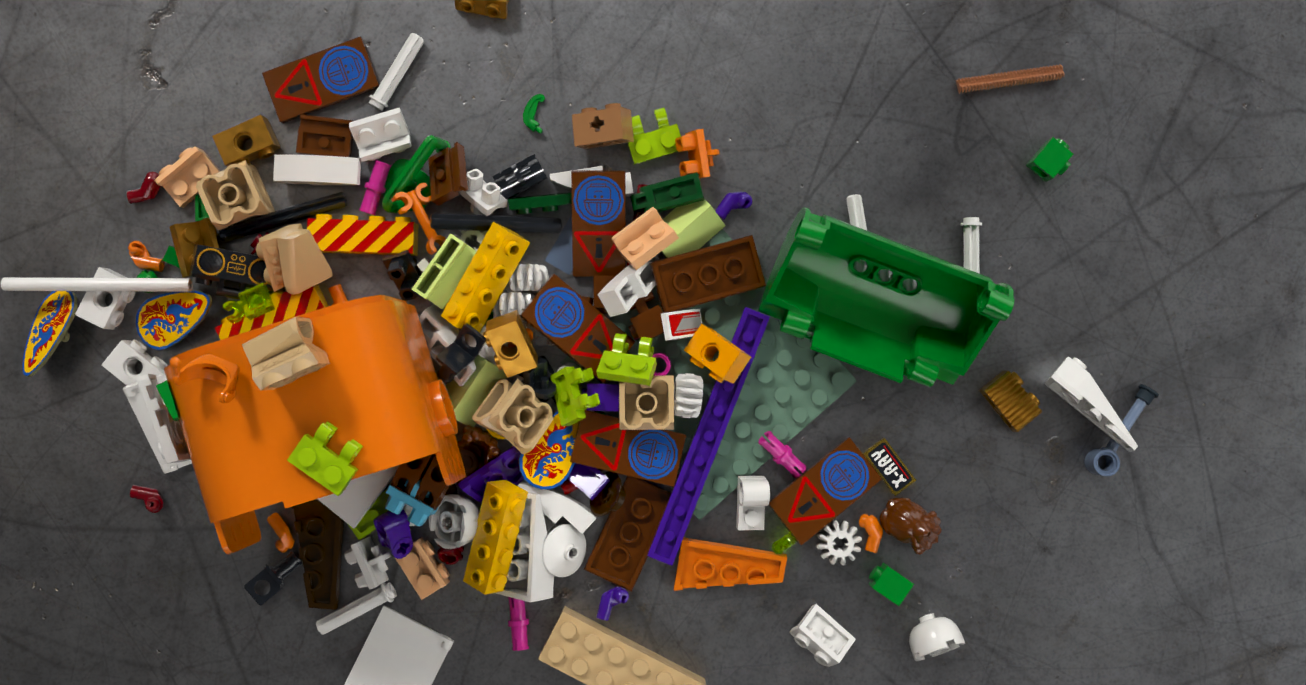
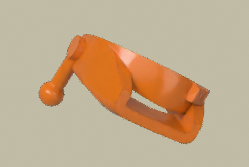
(211, 368)

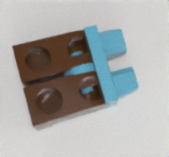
(419, 486)

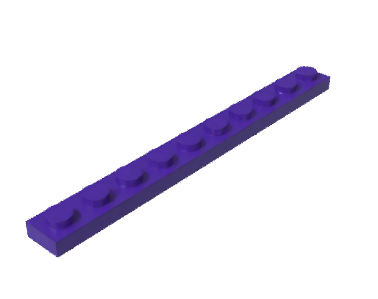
(705, 444)

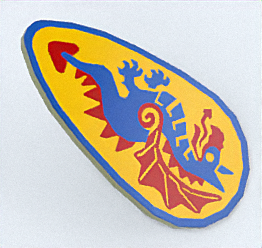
(171, 317)
(48, 329)
(549, 461)

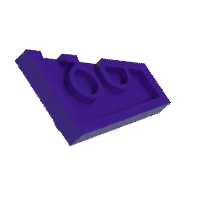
(501, 468)

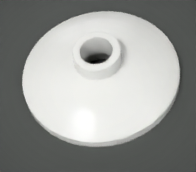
(564, 550)

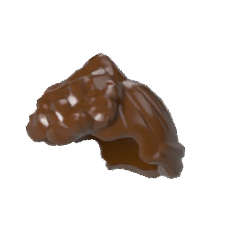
(476, 449)
(911, 524)

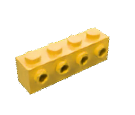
(481, 278)
(495, 536)

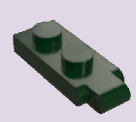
(668, 194)
(548, 202)

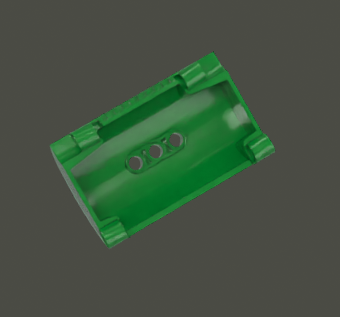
(885, 313)

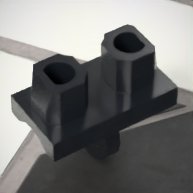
(520, 177)
(404, 273)
(539, 381)

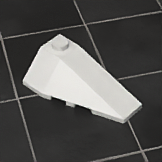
(1083, 393)
(527, 575)

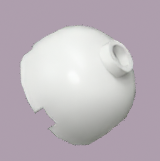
(454, 521)
(934, 637)

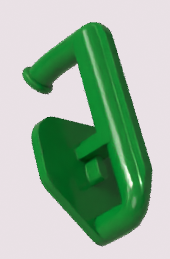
(407, 174)

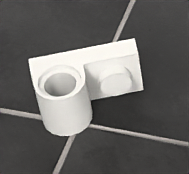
(752, 497)

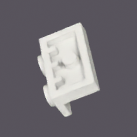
(381, 134)
(822, 636)

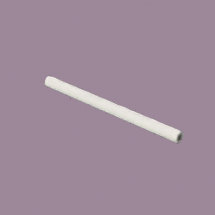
(97, 284)

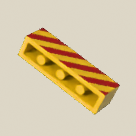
(364, 236)
(285, 306)

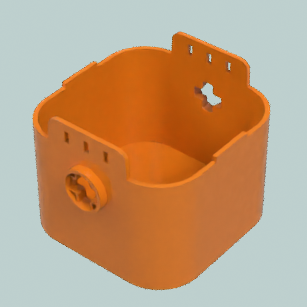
(373, 391)

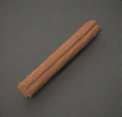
(1022, 76)

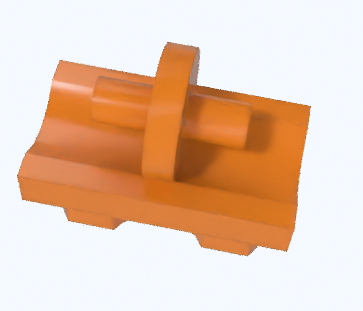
(699, 153)

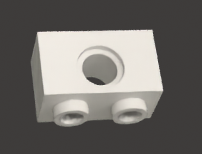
(95, 309)
(124, 357)

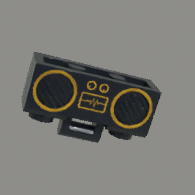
(219, 265)

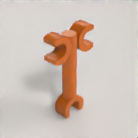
(415, 201)

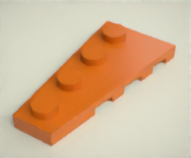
(720, 564)

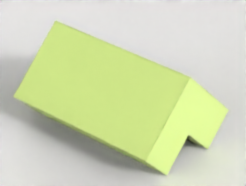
(694, 226)
(444, 271)
(472, 394)

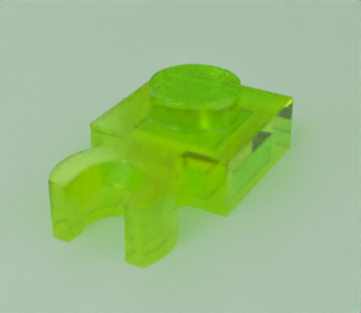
(252, 304)

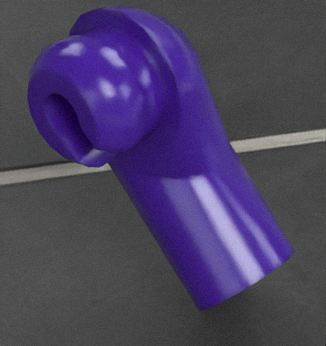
(731, 201)
(609, 599)

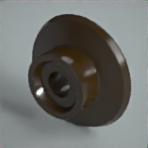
(610, 498)

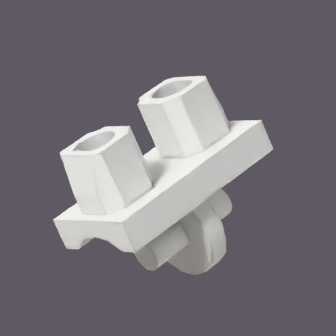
(482, 195)
(370, 562)

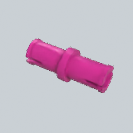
(375, 187)
(782, 454)
(518, 624)

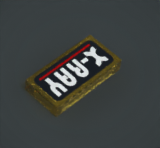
(889, 466)

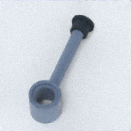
(1143, 398)

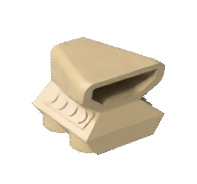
(234, 195)
(292, 259)
(284, 354)
(647, 406)
(515, 414)

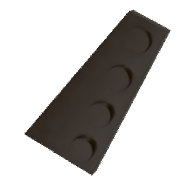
(321, 552)

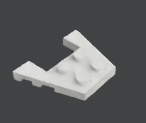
(168, 431)

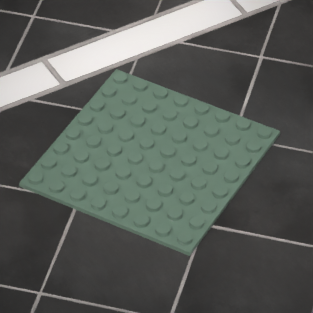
(780, 394)

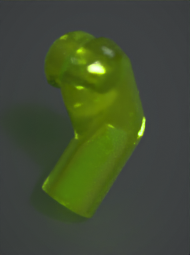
(783, 543)

